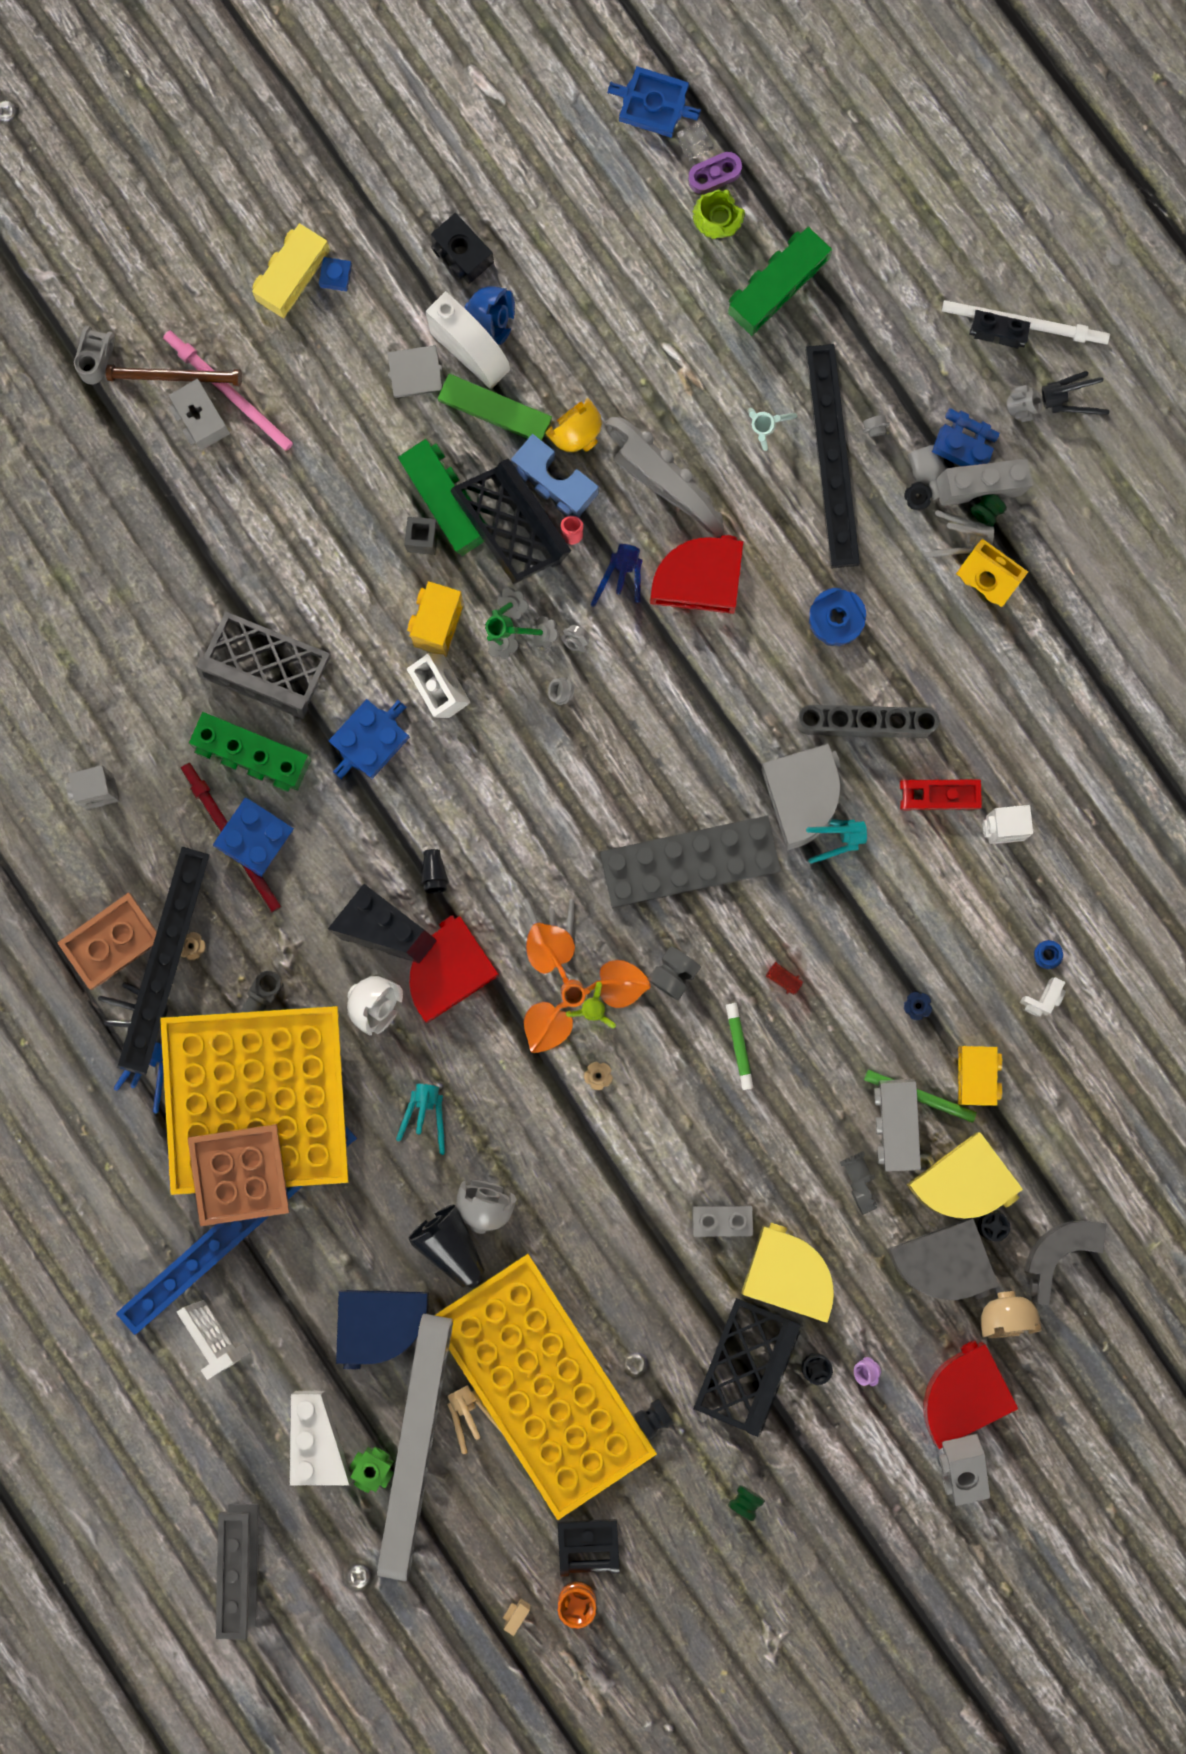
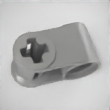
(93, 349)

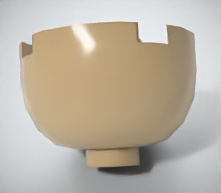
(1009, 1316)

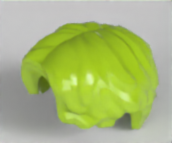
(717, 214)

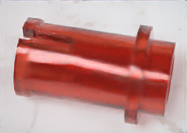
(785, 979)

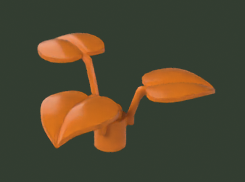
(549, 948)

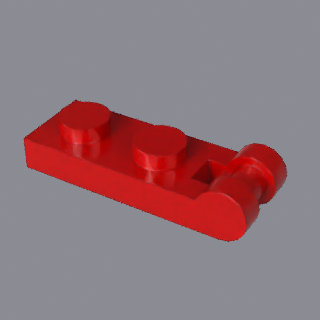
(941, 794)

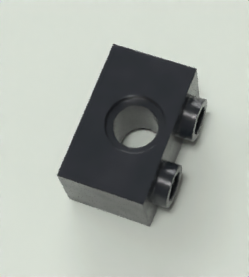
(457, 233)

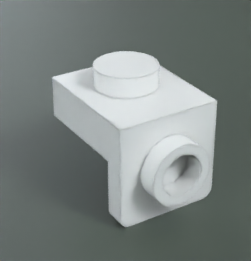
(1051, 996)

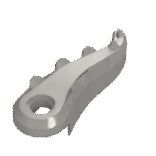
(661, 474)

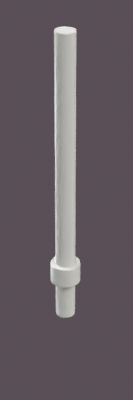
(1078, 333)

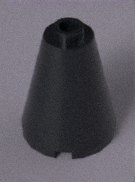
(449, 1246)

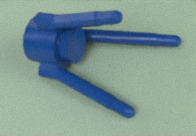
(157, 1056)

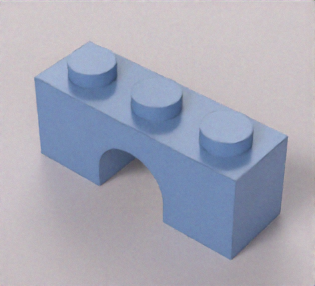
(571, 494)

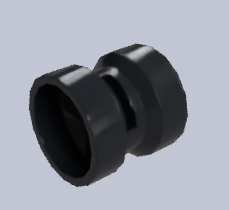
(819, 1372)
(653, 1419)

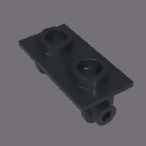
(1011, 331)

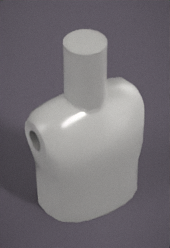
(926, 468)

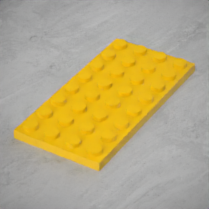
(544, 1387)

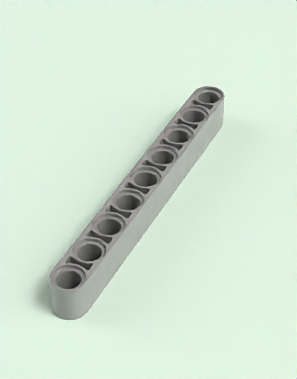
(415, 1447)

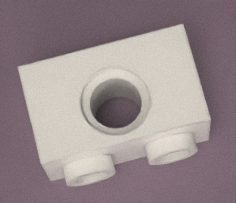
(438, 685)
(1008, 824)

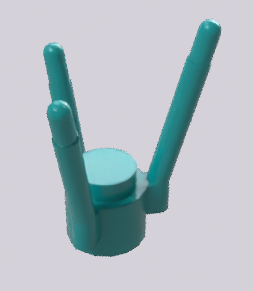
(850, 832)
(426, 1098)

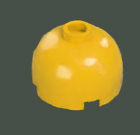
(577, 428)

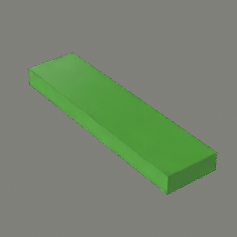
(494, 408)

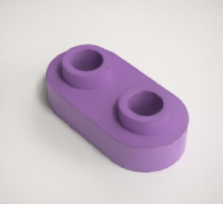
(713, 172)

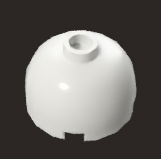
(372, 1003)

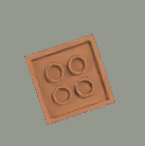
(238, 1175)

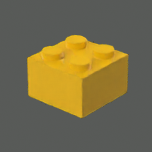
(436, 618)

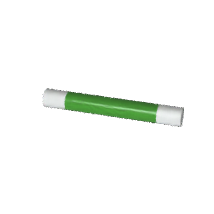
(739, 1046)

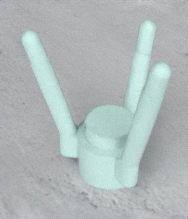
(765, 423)

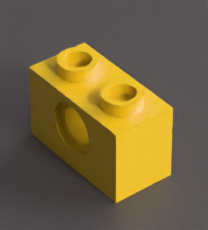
(1005, 570)

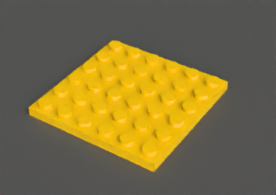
(257, 1073)

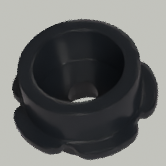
(910, 496)

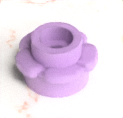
(867, 1372)

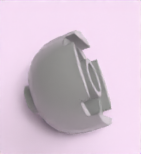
(484, 1205)

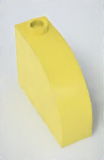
(967, 1181)
(789, 1274)

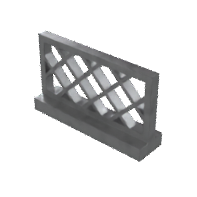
(253, 686)

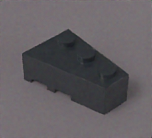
(381, 926)

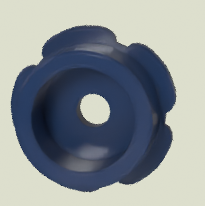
(910, 1008)

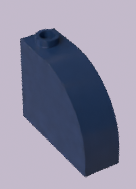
(377, 1325)

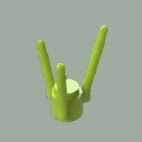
(593, 1009)

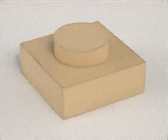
(515, 1616)

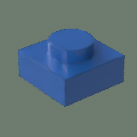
(335, 274)

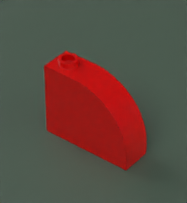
(700, 575)
(449, 970)
(965, 1395)

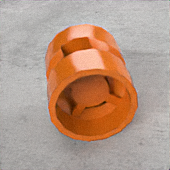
(577, 1605)

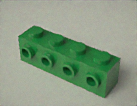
(779, 280)
(434, 484)
(249, 751)

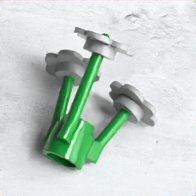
(501, 628)

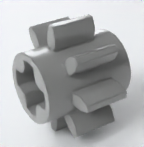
(1024, 403)

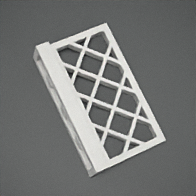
(211, 1338)

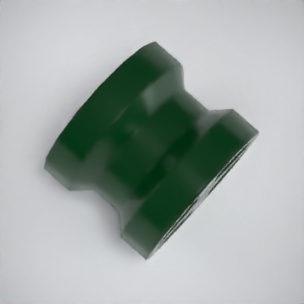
(988, 509)
(746, 1503)

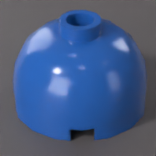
(492, 308)

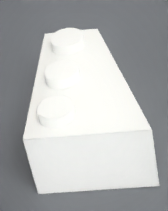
(314, 1442)

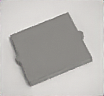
(415, 371)

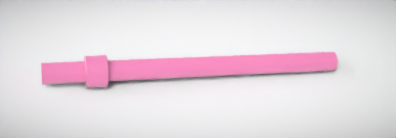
(189, 355)

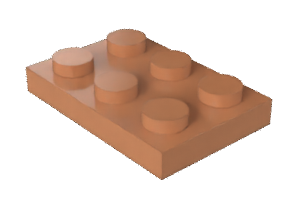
(109, 941)

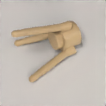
(462, 1402)

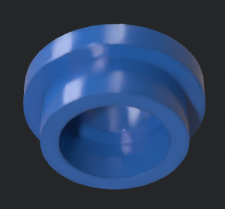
(1057, 952)

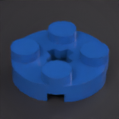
(842, 601)

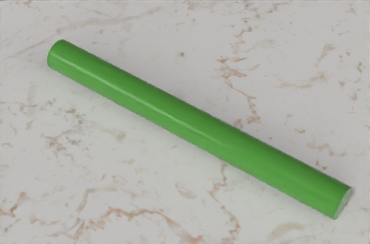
(929, 1099)

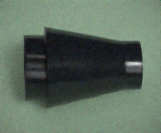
(433, 872)

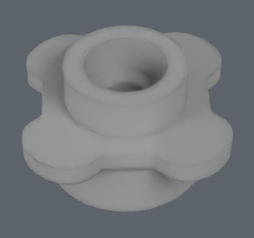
(575, 638)

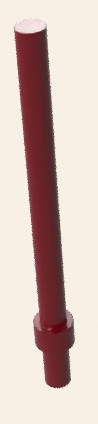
(201, 791)

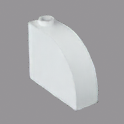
(467, 340)

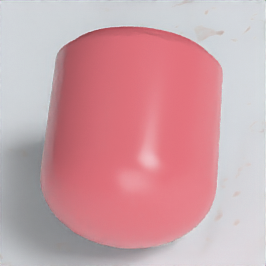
(572, 530)

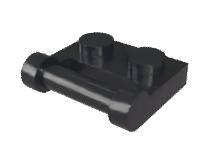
(588, 1537)

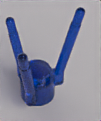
(625, 559)

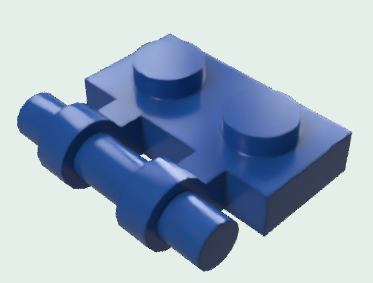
(960, 447)

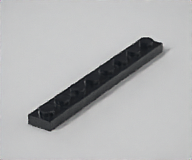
(832, 456)
(163, 961)

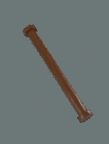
(173, 375)

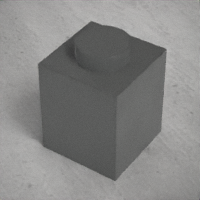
(421, 535)

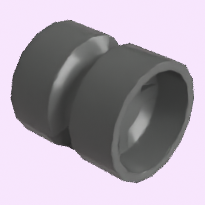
(674, 973)

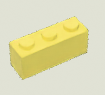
(290, 270)

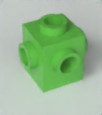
(371, 1458)

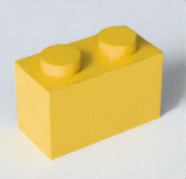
(979, 1076)

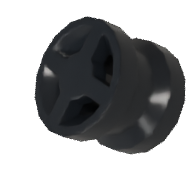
(1000, 1226)

